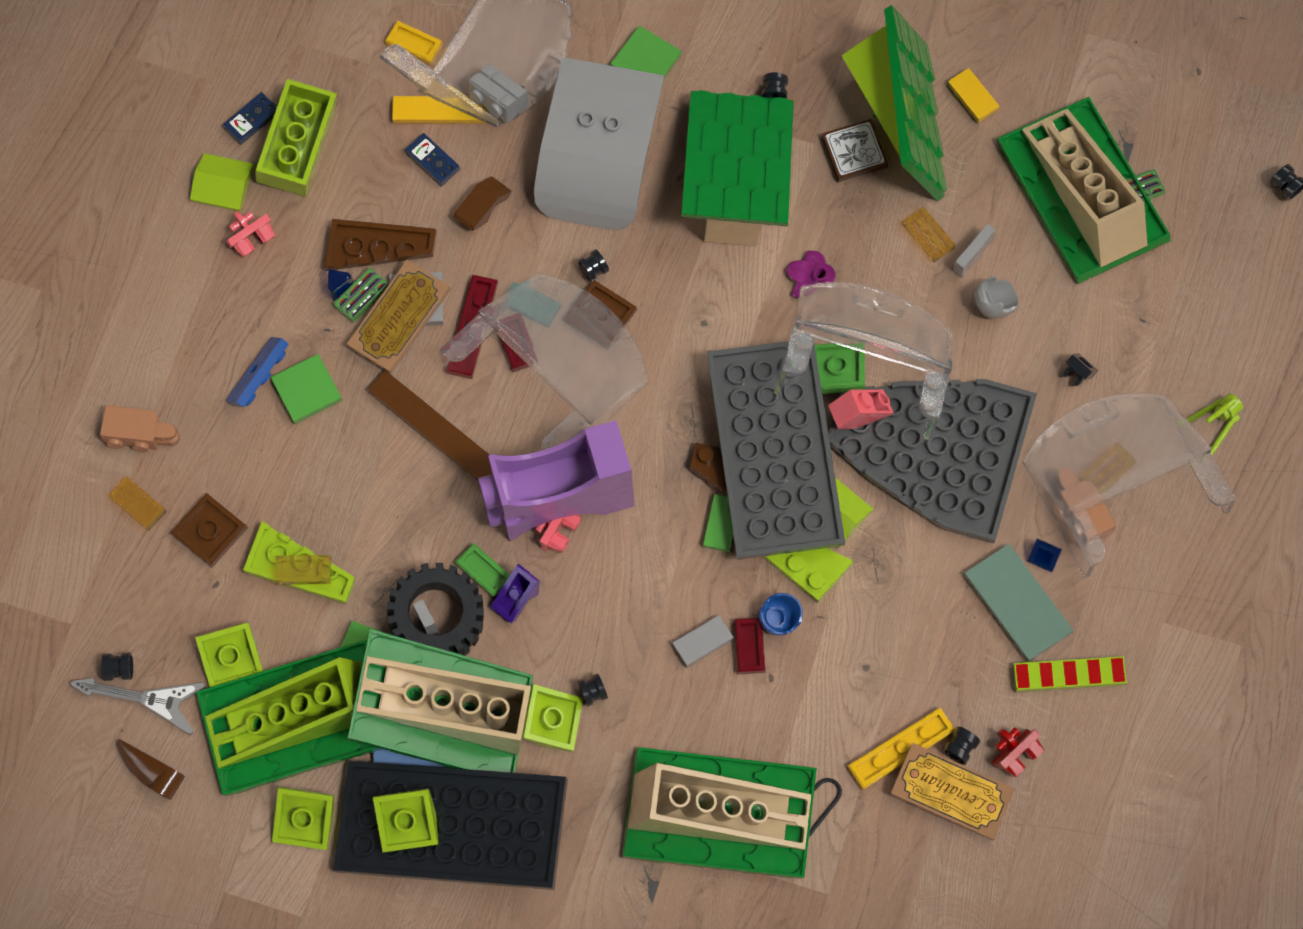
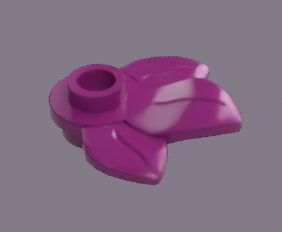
(807, 271)

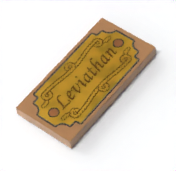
(398, 316)
(952, 791)

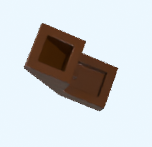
(480, 203)

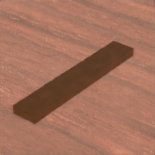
(431, 425)

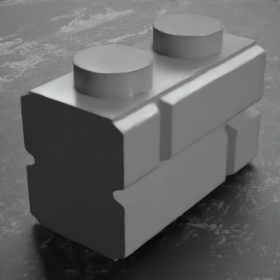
(498, 93)

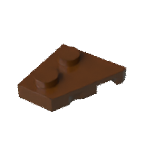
(708, 464)

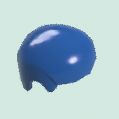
(780, 614)

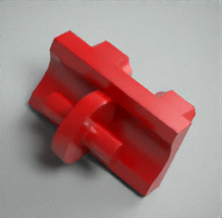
(1025, 742)

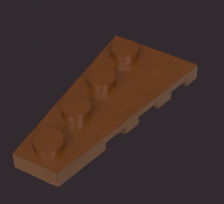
(376, 243)

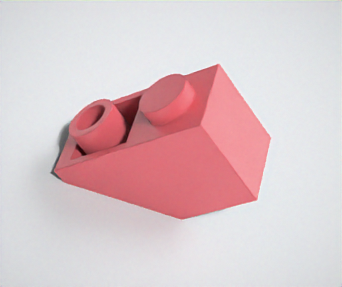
(860, 408)

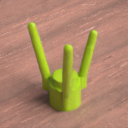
(1224, 409)

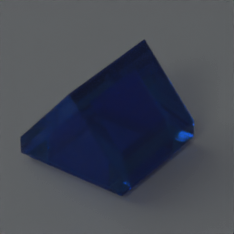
(338, 283)
(1044, 555)

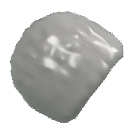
(995, 298)

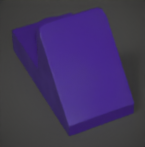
(516, 593)

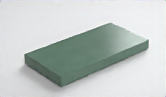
(1018, 603)

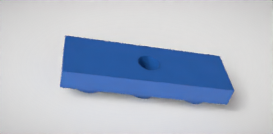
(258, 372)

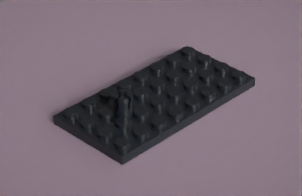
(488, 825)

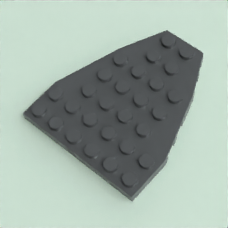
(966, 465)

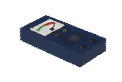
(250, 118)
(432, 159)

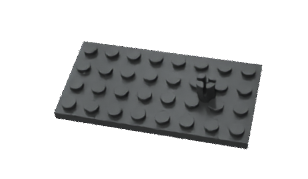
(774, 453)

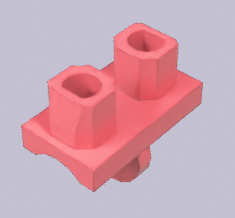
(240, 240)
(552, 538)

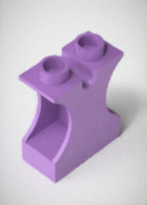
(566, 480)

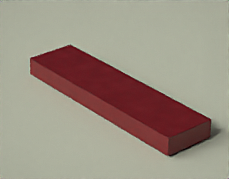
(480, 294)

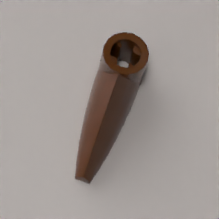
(151, 771)

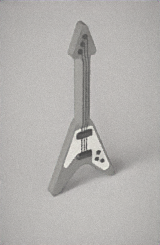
(163, 701)

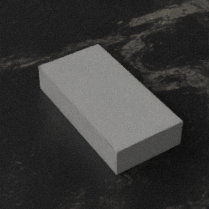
(974, 250)
(425, 618)
(703, 641)

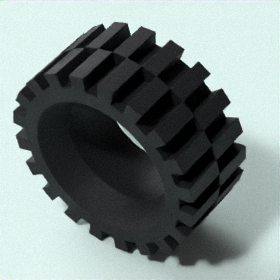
(437, 578)

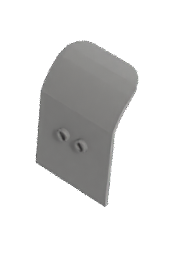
(596, 143)

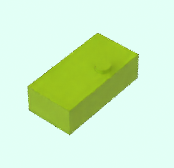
(296, 137)

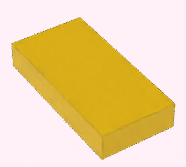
(415, 42)
(973, 95)

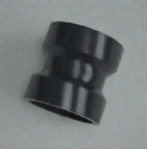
(1288, 182)
(117, 666)
(961, 745)

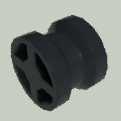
(775, 85)
(593, 265)
(592, 690)

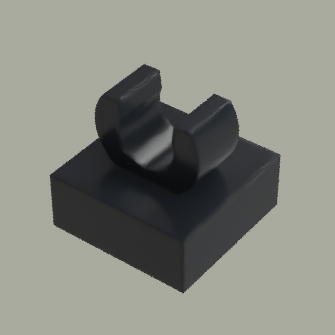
(1081, 367)

